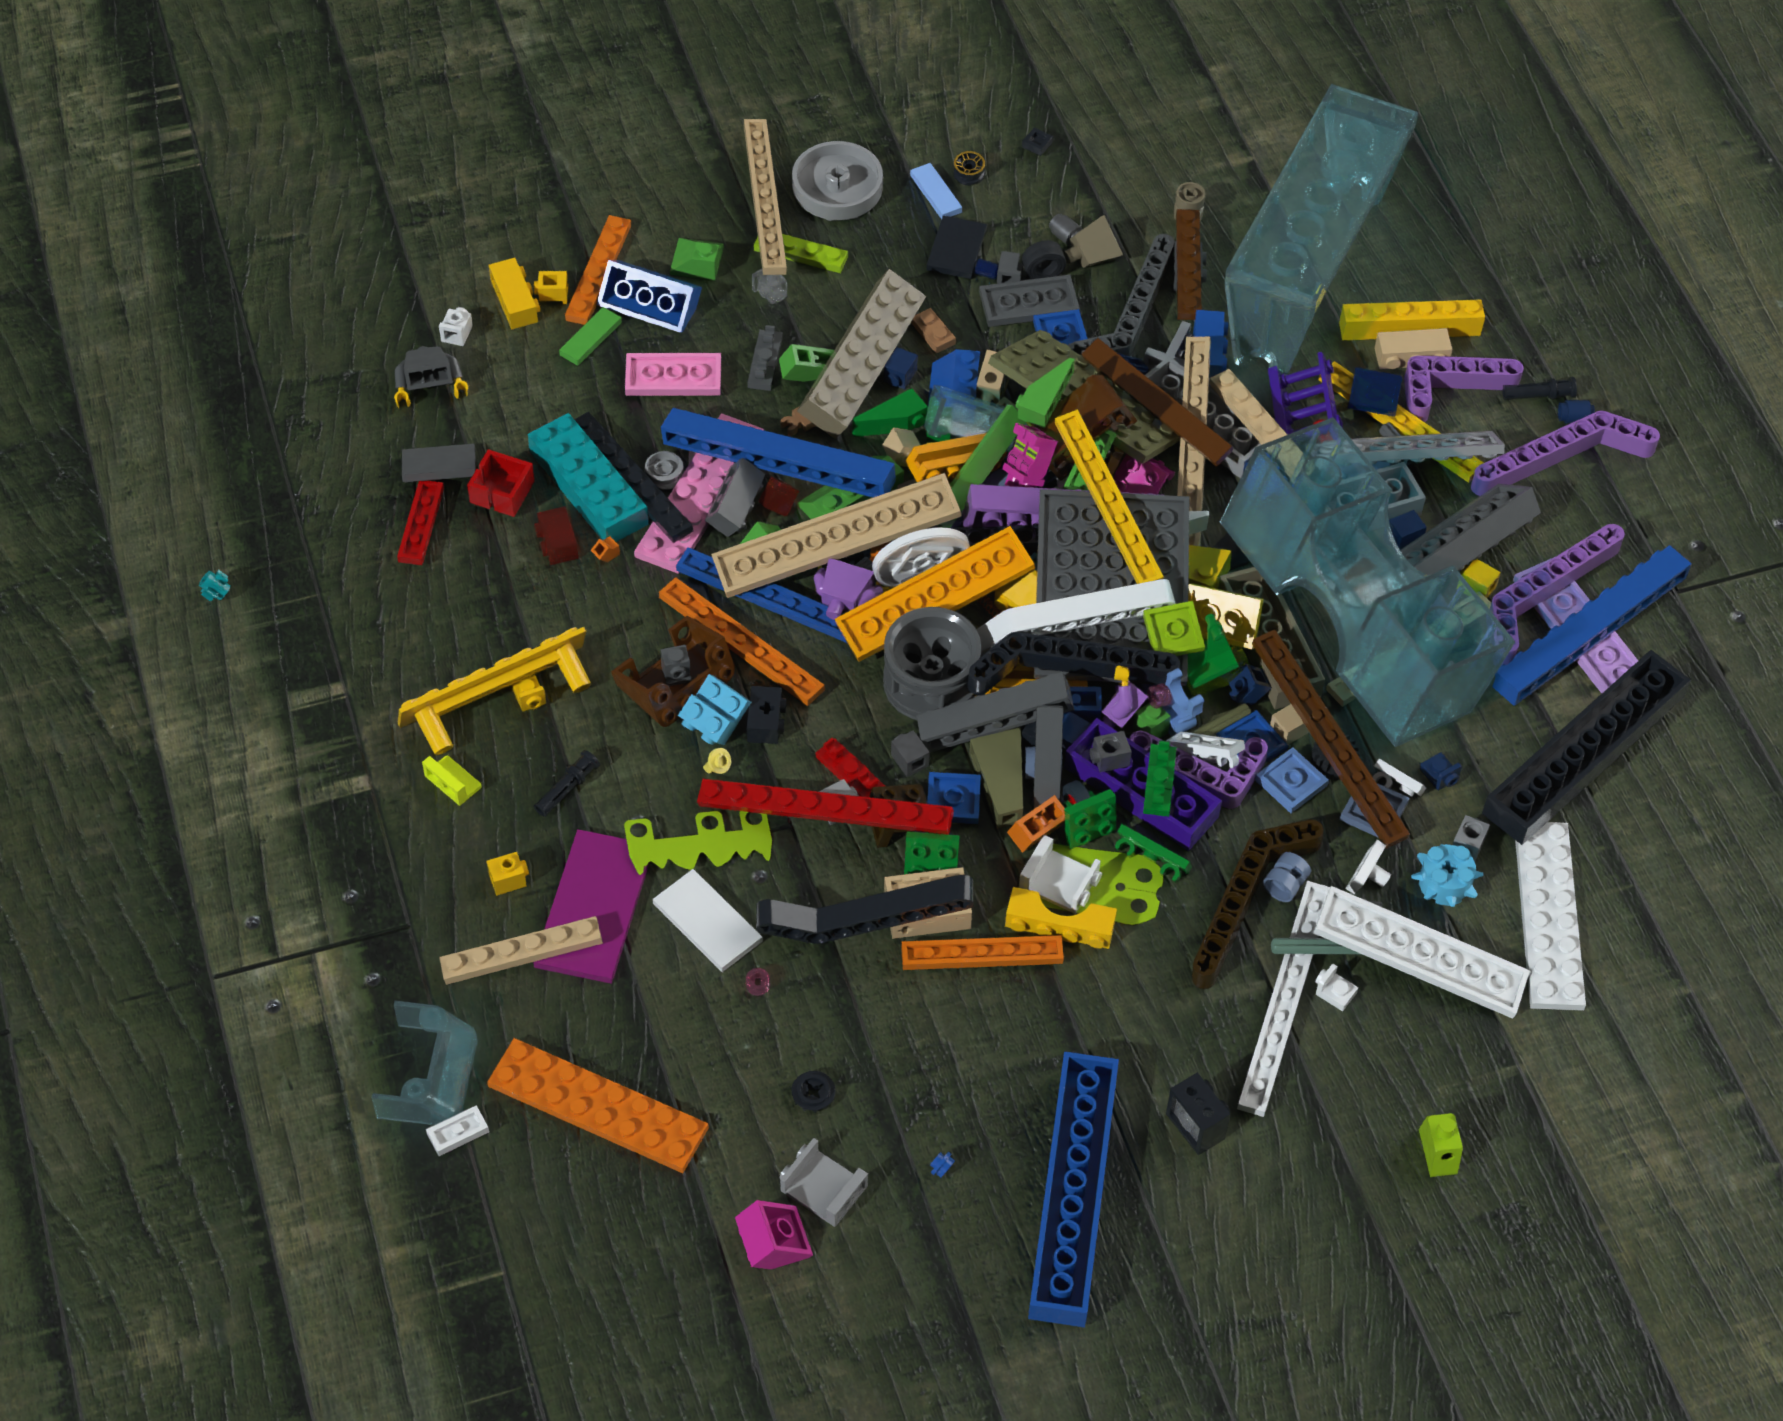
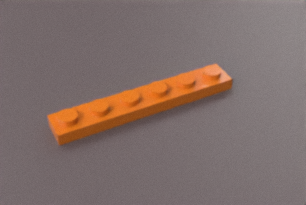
(588, 289)
(982, 952)

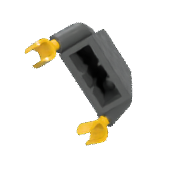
(425, 369)

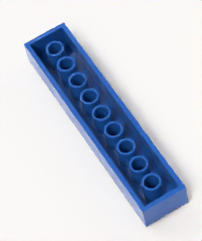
(1073, 1190)

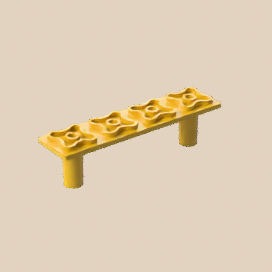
(482, 682)

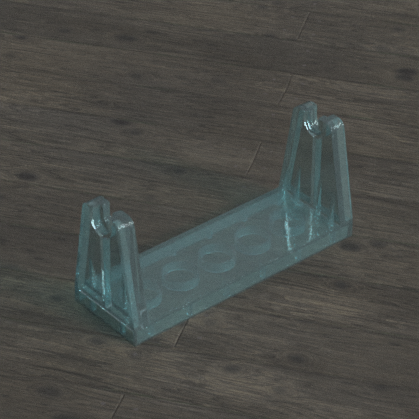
(1311, 223)

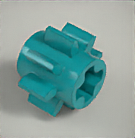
(214, 585)

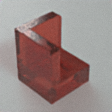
(778, 496)

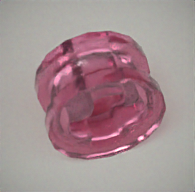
(1159, 695)
(765, 981)

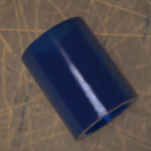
(986, 269)

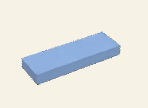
(936, 191)

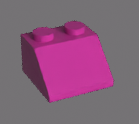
(773, 1235)

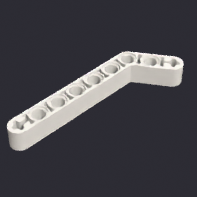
(1077, 611)

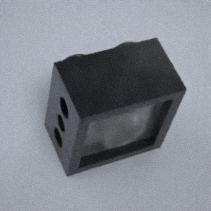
(1198, 1113)

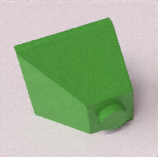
(696, 259)

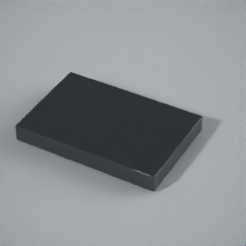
(956, 247)

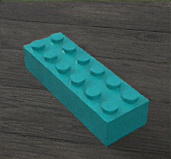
(588, 479)

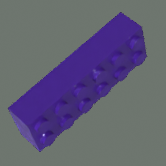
(1191, 806)

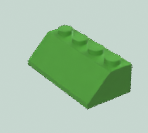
(831, 499)

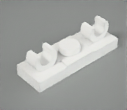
(1209, 746)

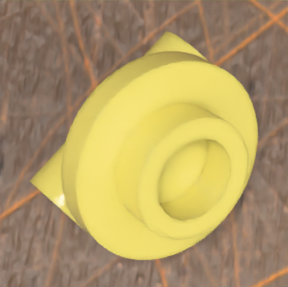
(718, 761)

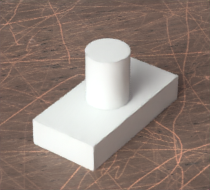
(1369, 869)

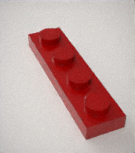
(420, 522)

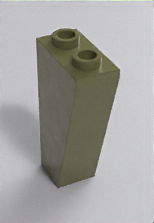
(1000, 765)

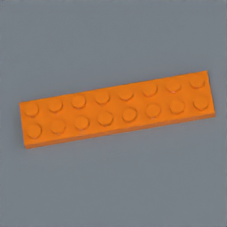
(598, 1105)

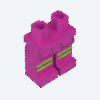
(1029, 457)

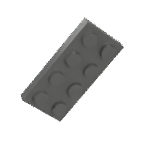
(1022, 299)

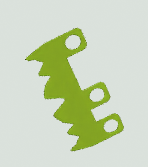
(715, 843)

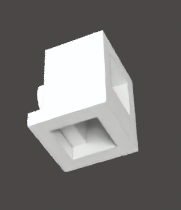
(458, 322)

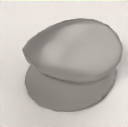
(664, 469)

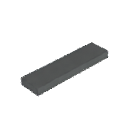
(1047, 753)

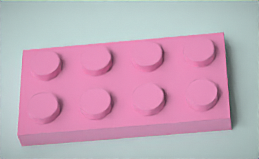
(673, 374)

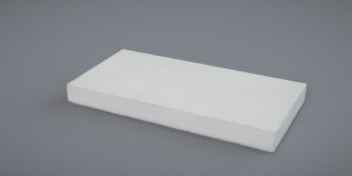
(707, 920)

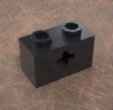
(765, 714)

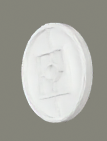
(916, 553)

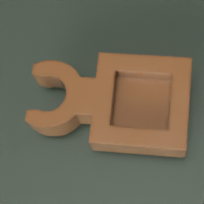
(796, 421)

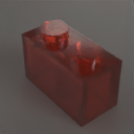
(557, 535)

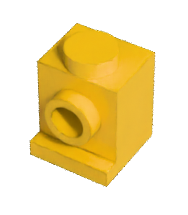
(552, 286)

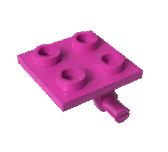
(1140, 477)

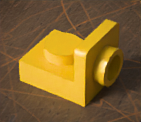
(529, 693)

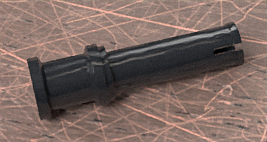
(1550, 389)
(574, 775)

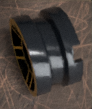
(966, 161)

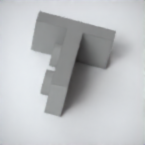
(1175, 351)

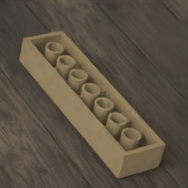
(861, 354)

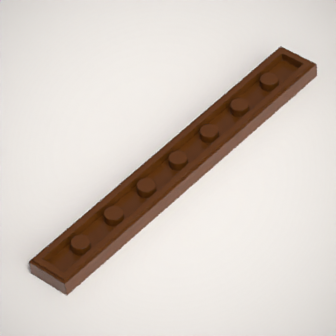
(1157, 402)

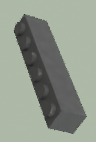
(992, 712)

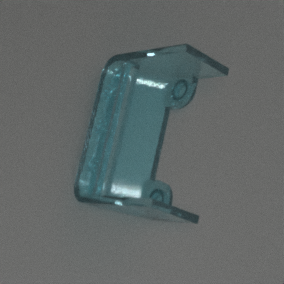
(961, 414)
(449, 1072)

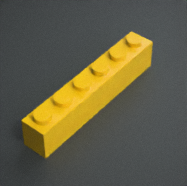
(1368, 319)

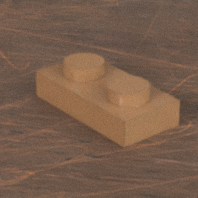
(933, 330)

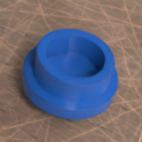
(942, 1164)

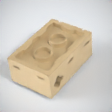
(945, 923)

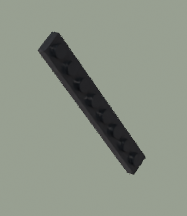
(659, 507)

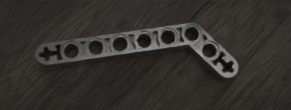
(1139, 302)

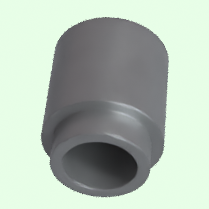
(1064, 228)

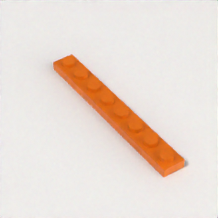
(743, 642)

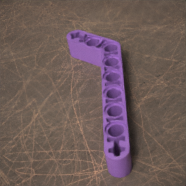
(1564, 443)
(1553, 577)

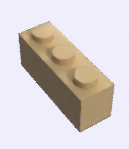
(1397, 347)

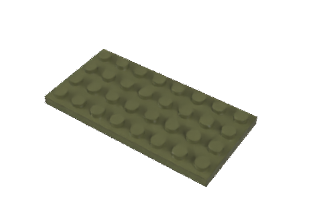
(1041, 353)

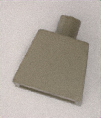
(1093, 245)

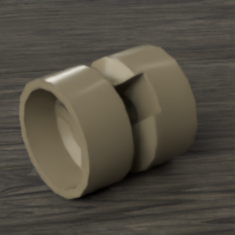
(1190, 197)

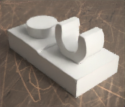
(1408, 784)

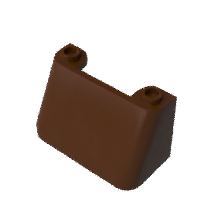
(1099, 409)

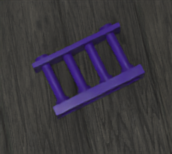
(1283, 399)

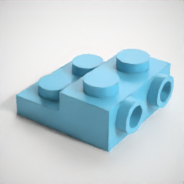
(714, 710)

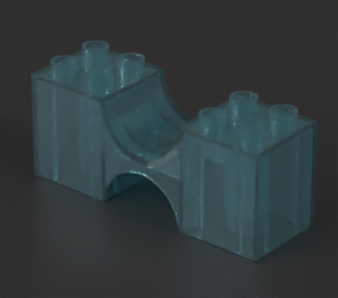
(1408, 640)

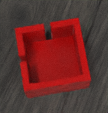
(504, 481)

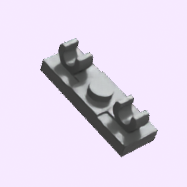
(765, 359)

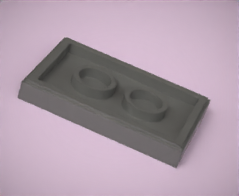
(438, 462)

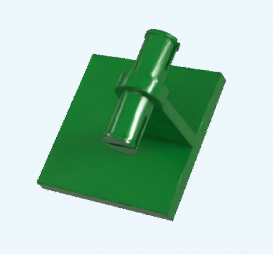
(1215, 658)

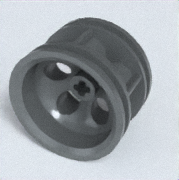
(926, 684)

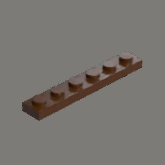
(1188, 263)

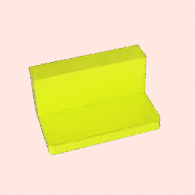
(451, 778)

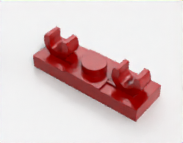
(847, 767)

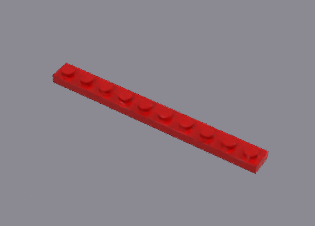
(826, 806)

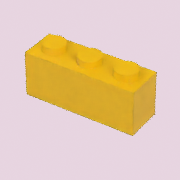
(514, 293)

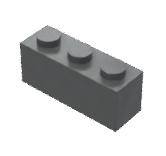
(735, 497)

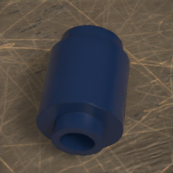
(1574, 410)

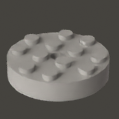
(823, 166)

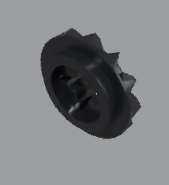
(814, 1080)

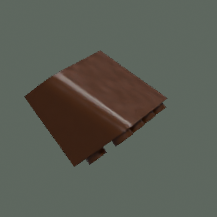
(663, 703)

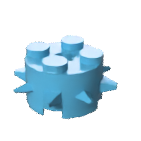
(1447, 874)

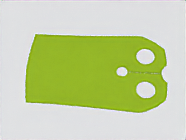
(1116, 869)

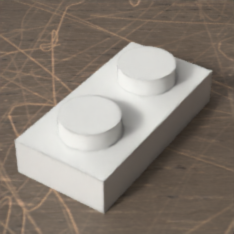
(457, 1130)

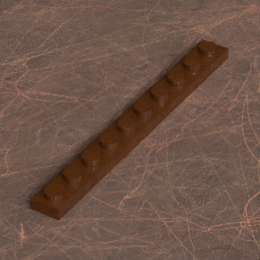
(1330, 739)

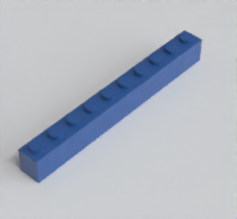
(778, 453)
(1590, 625)

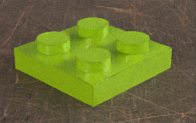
(1174, 629)

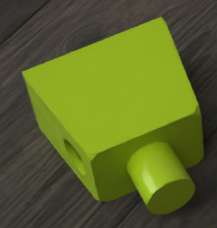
(1441, 1137)

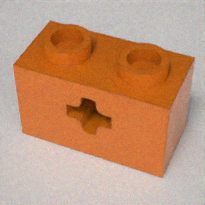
(1037, 823)

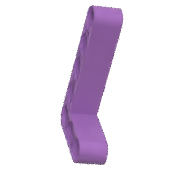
(1457, 373)
(1222, 780)

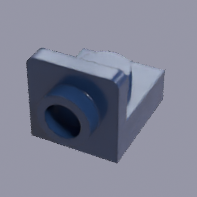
(1441, 771)

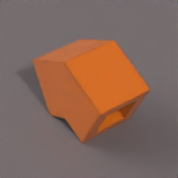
(606, 549)

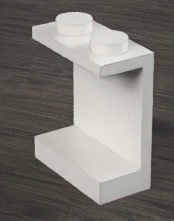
(1059, 877)

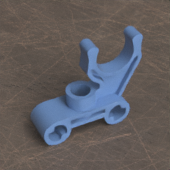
(1180, 708)

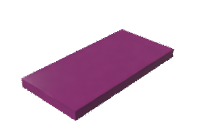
(601, 884)

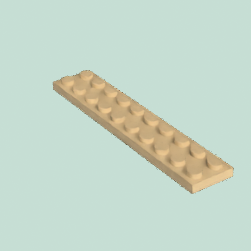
(836, 535)

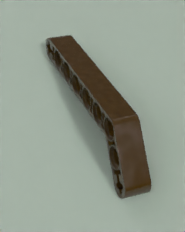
(1303, 839)

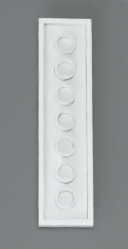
(1550, 920)
(1422, 952)

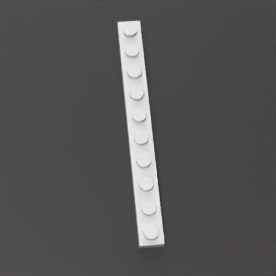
(1282, 1007)

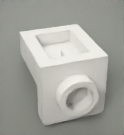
(1335, 988)

